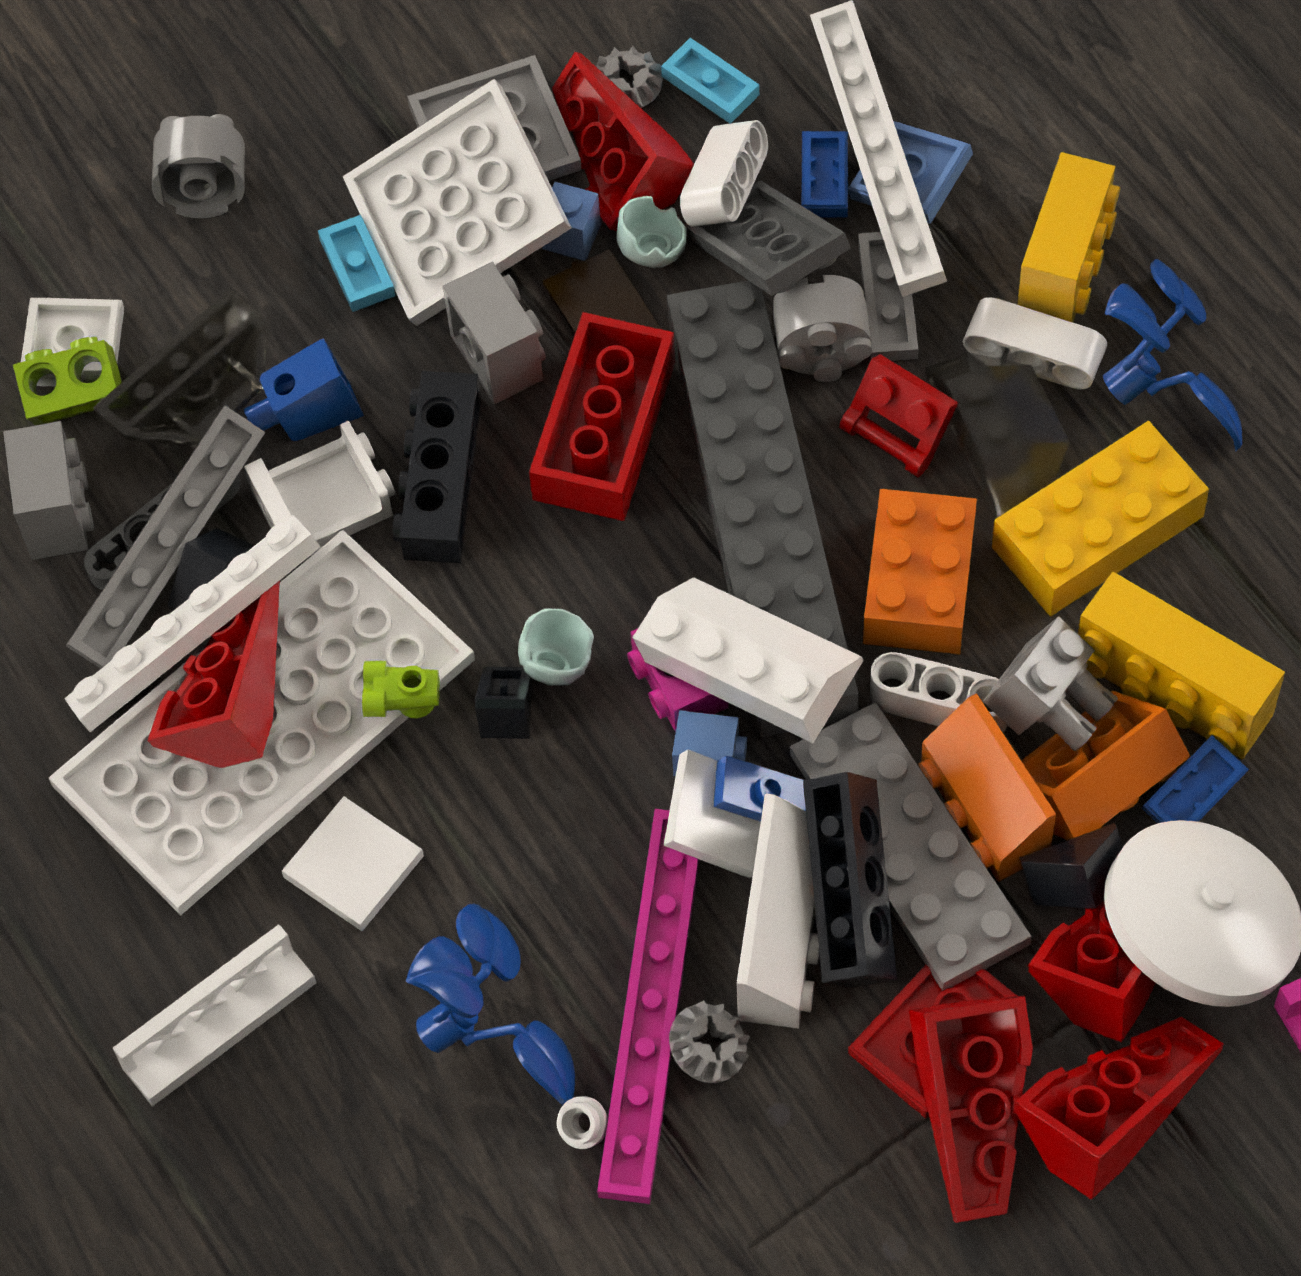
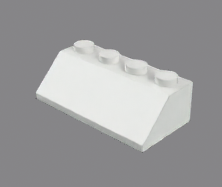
(746, 657)
(779, 922)

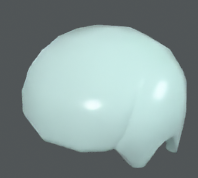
(649, 233)
(555, 647)

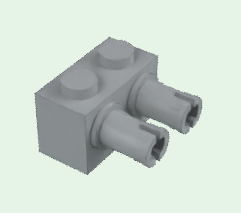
(1037, 684)

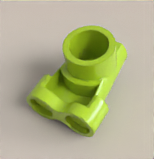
(404, 689)

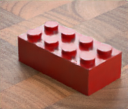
(602, 416)

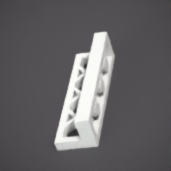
(214, 1016)

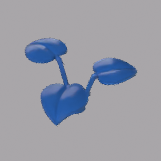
(1139, 369)
(447, 974)

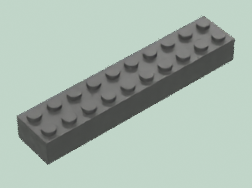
(753, 464)

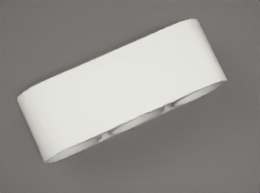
(724, 173)
(1053, 346)
(919, 680)

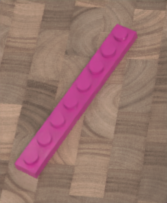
(647, 1020)

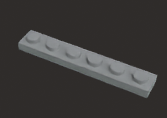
(163, 538)

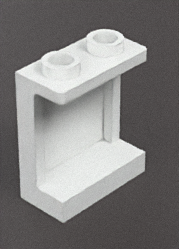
(325, 488)

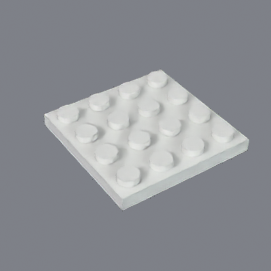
(456, 199)

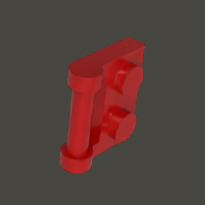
(906, 403)

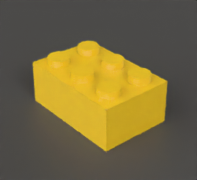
(1069, 238)

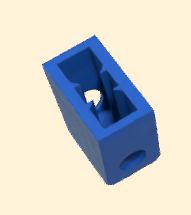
(305, 394)

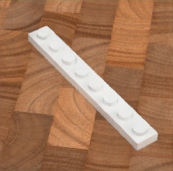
(878, 149)

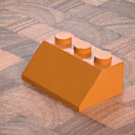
(1107, 775)
(987, 788)

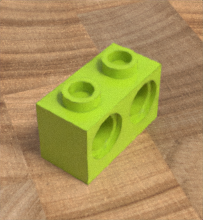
(70, 393)

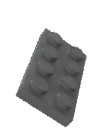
(772, 240)

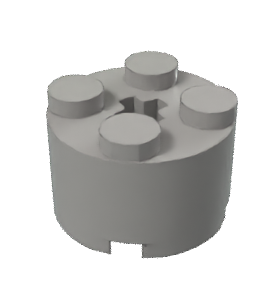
(198, 165)
(822, 327)

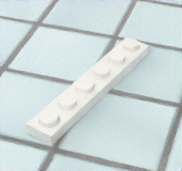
(191, 623)

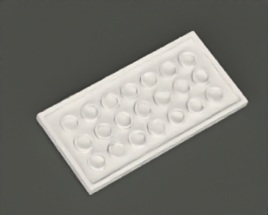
(197, 822)

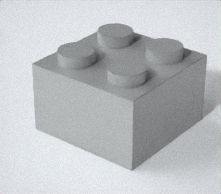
(494, 331)
(48, 490)

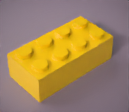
(1099, 518)
(1179, 665)

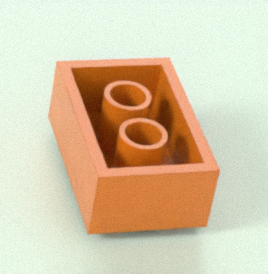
(919, 571)

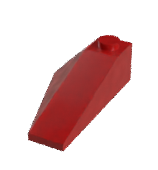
(618, 142)
(228, 695)
(1092, 975)
(971, 1074)
(1106, 1110)

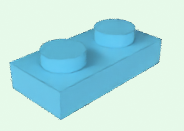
(710, 80)
(356, 263)

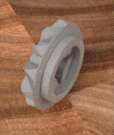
(645, 73)
(697, 1058)

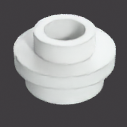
(569, 1126)

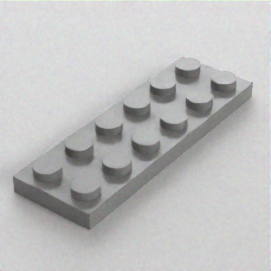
(932, 872)

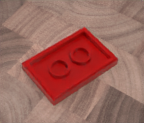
(888, 1043)

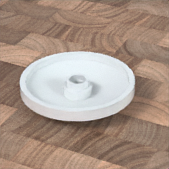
(1203, 913)

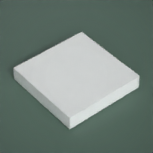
(59, 321)
(702, 829)
(352, 863)

